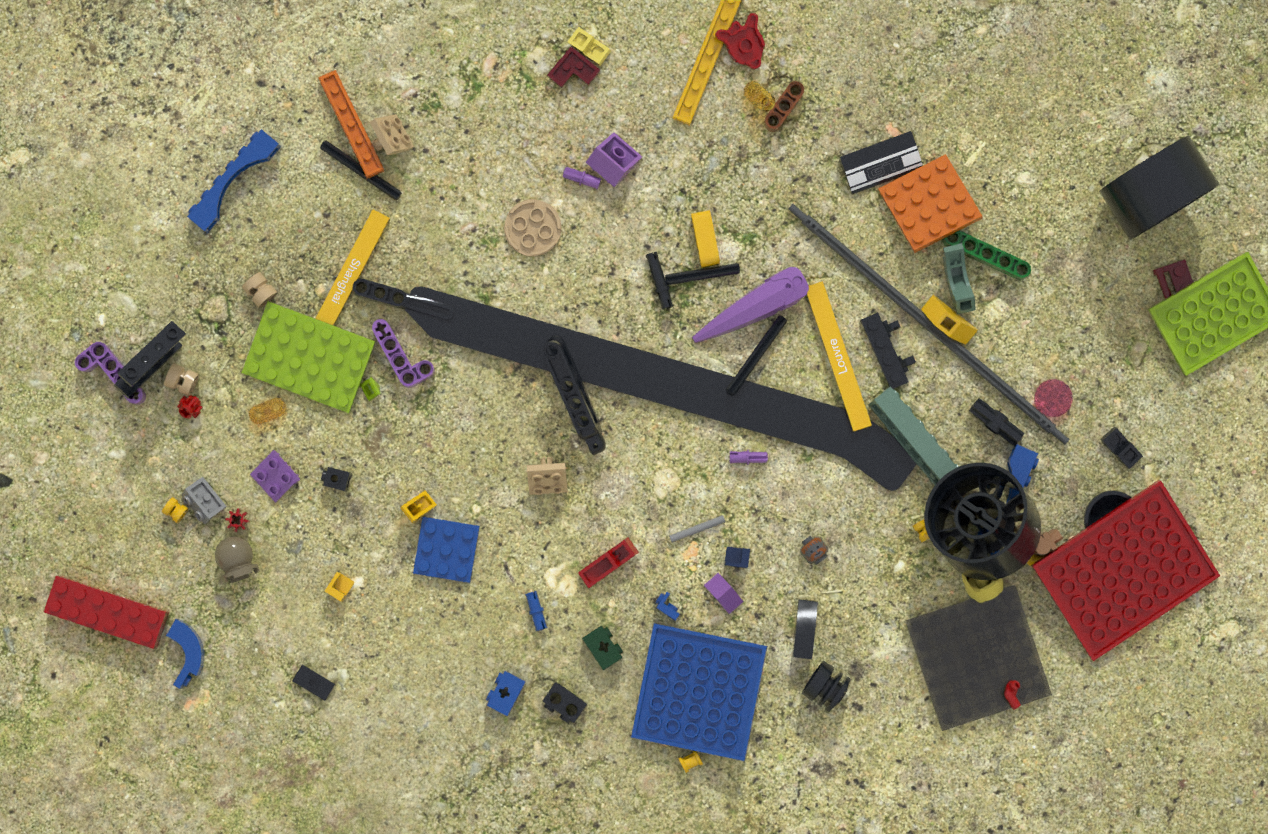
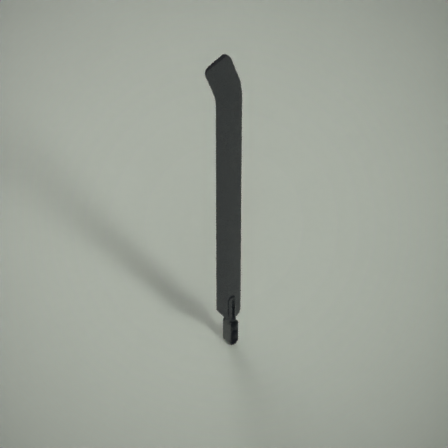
(655, 379)

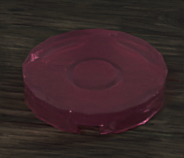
(1053, 398)

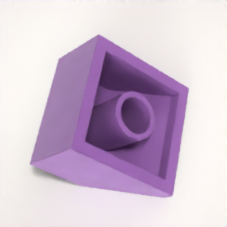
(613, 159)

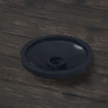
(1102, 505)

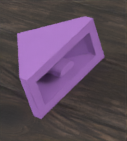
(723, 593)

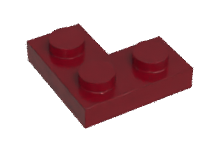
(573, 63)

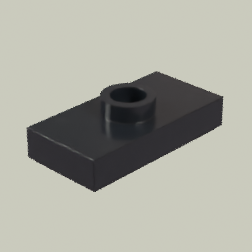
(313, 682)

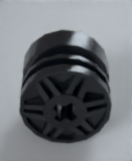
(826, 686)

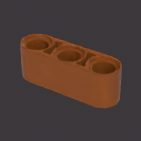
(786, 97)

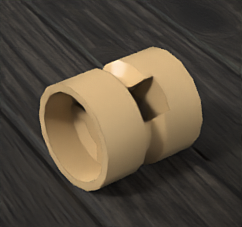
(258, 288)
(175, 376)

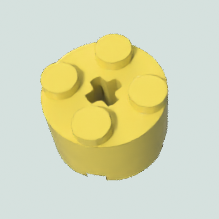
(982, 589)

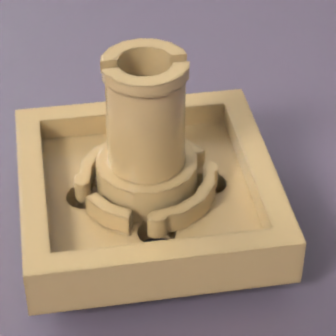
(390, 135)
(547, 477)

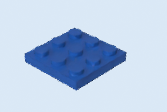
(446, 549)

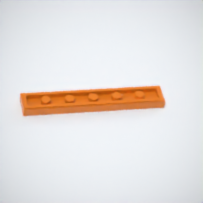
(351, 124)

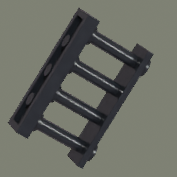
(149, 359)

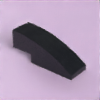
(805, 629)

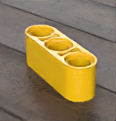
(705, 238)

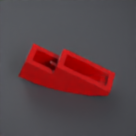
(608, 562)

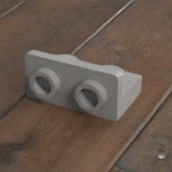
(203, 500)

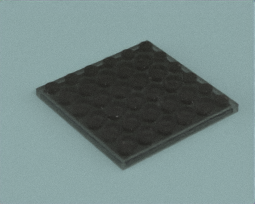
(973, 653)

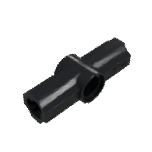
(996, 422)

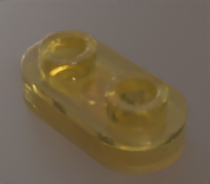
(760, 97)
(267, 411)

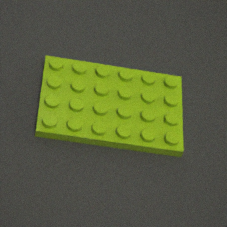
(1213, 313)
(308, 357)

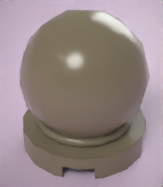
(235, 558)

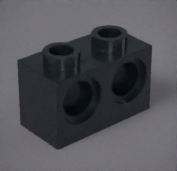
(566, 698)

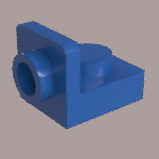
(669, 610)

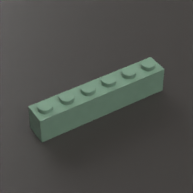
(912, 435)

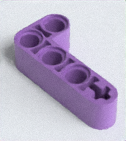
(397, 352)
(103, 361)

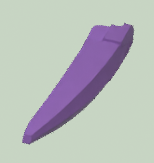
(763, 301)

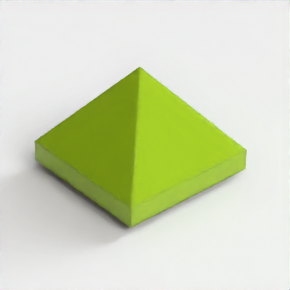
(370, 388)

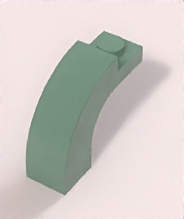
(957, 279)

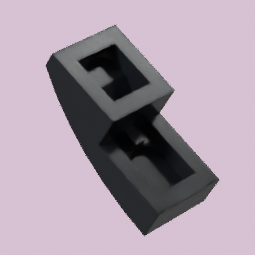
(1121, 447)

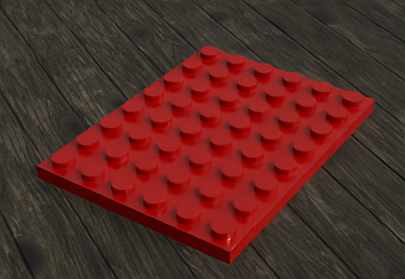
(1125, 570)

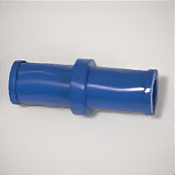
(536, 611)

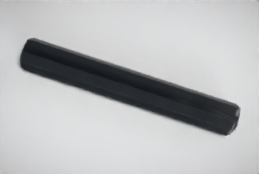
(701, 274)

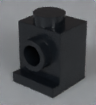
(343, 479)

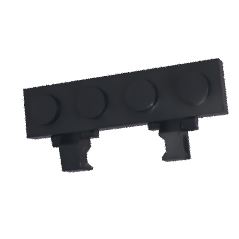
(879, 338)

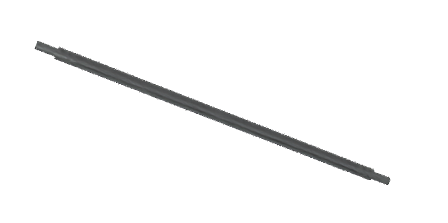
(921, 318)

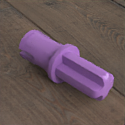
(581, 177)
(748, 457)

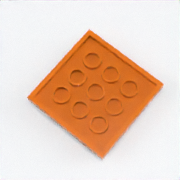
(930, 203)

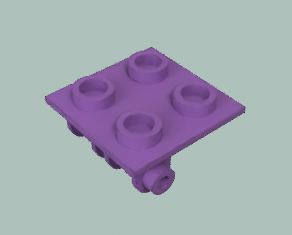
(275, 476)

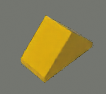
(418, 506)

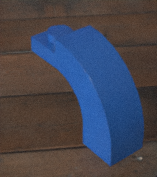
(193, 649)

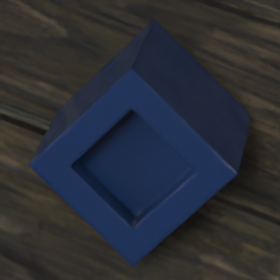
(737, 557)

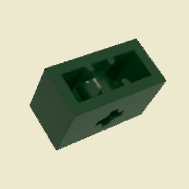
(604, 658)

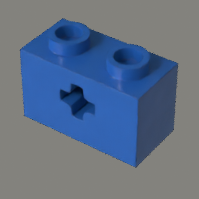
(505, 704)

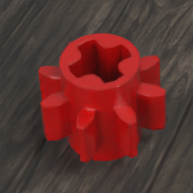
(189, 407)
(231, 519)

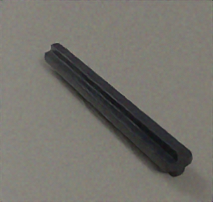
(353, 165)
(756, 355)

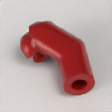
(1010, 694)

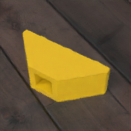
(948, 321)

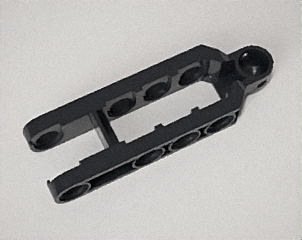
(563, 369)

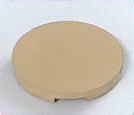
(532, 227)

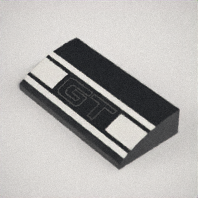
(880, 162)

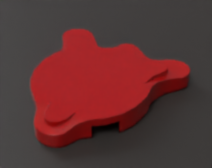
(743, 42)

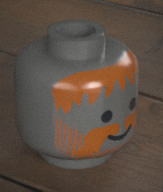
(814, 550)

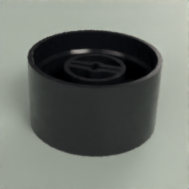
(1159, 187)
(995, 534)

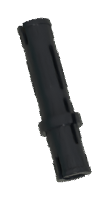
(659, 281)

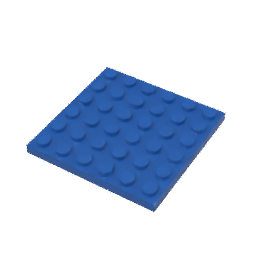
(699, 692)

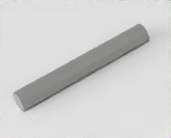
(697, 528)

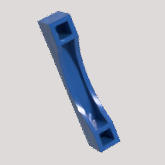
(258, 151)
(1020, 466)

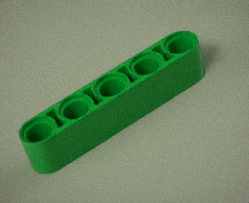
(996, 254)

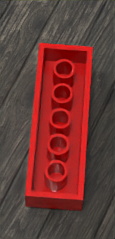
(106, 612)

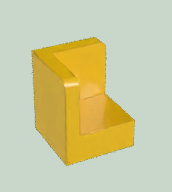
(339, 586)

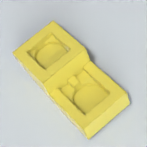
(589, 46)

